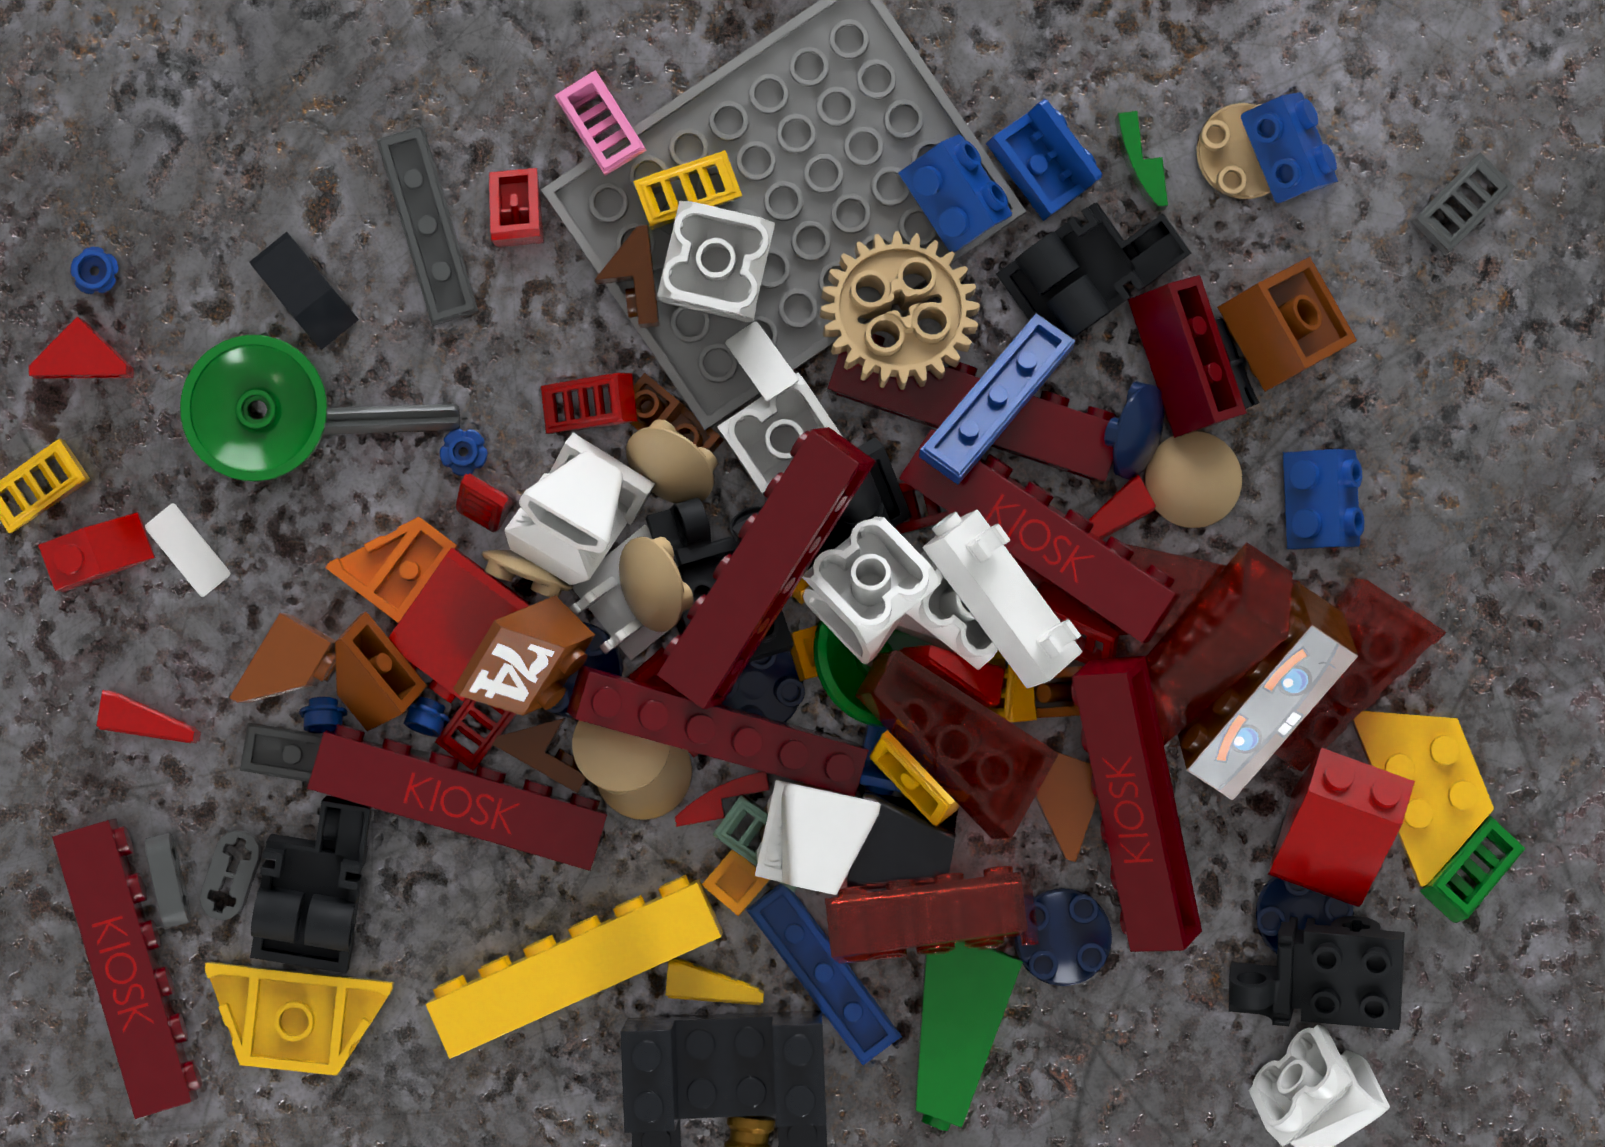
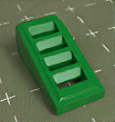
(1445, 899)

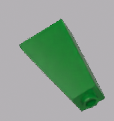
(958, 1023)

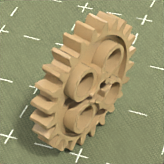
(914, 349)

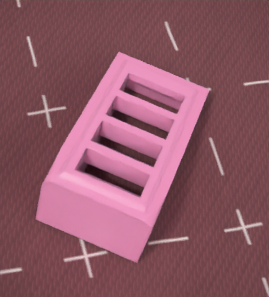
(582, 93)

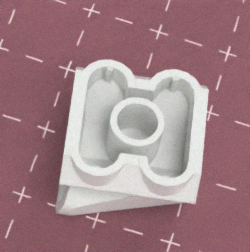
(715, 261)
(768, 429)
(569, 518)
(868, 586)
(948, 624)
(813, 836)
(1316, 1093)

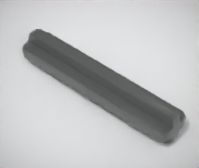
(392, 419)

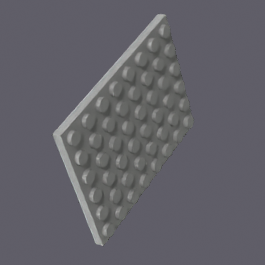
(817, 143)

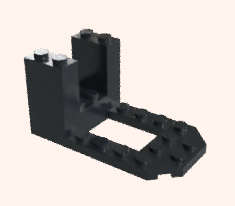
(724, 1070)

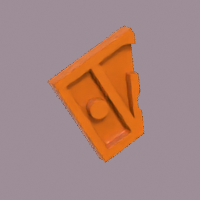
(394, 566)

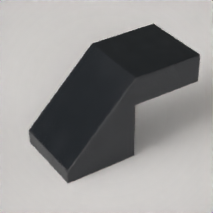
(303, 290)

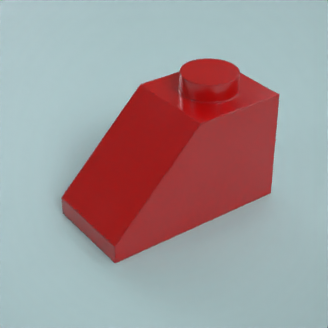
(96, 552)

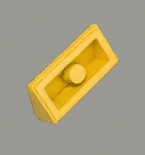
(912, 779)

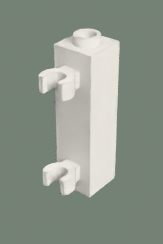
(1002, 597)

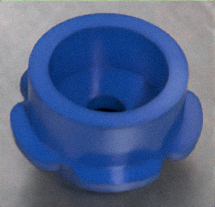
(90, 258)
(476, 454)
(322, 714)
(426, 717)

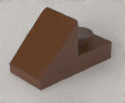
(635, 263)
(532, 748)

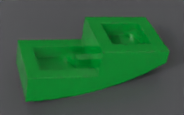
(1146, 173)

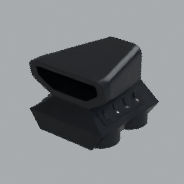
(902, 846)

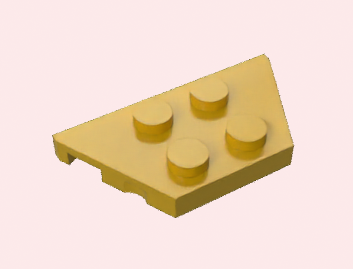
(1447, 791)
(295, 1016)

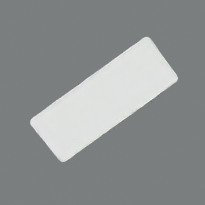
(761, 361)
(187, 550)

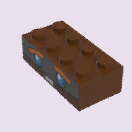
(1267, 704)

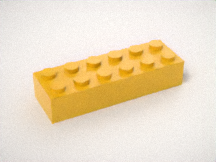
(573, 968)

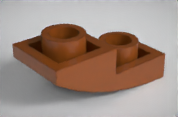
(656, 403)

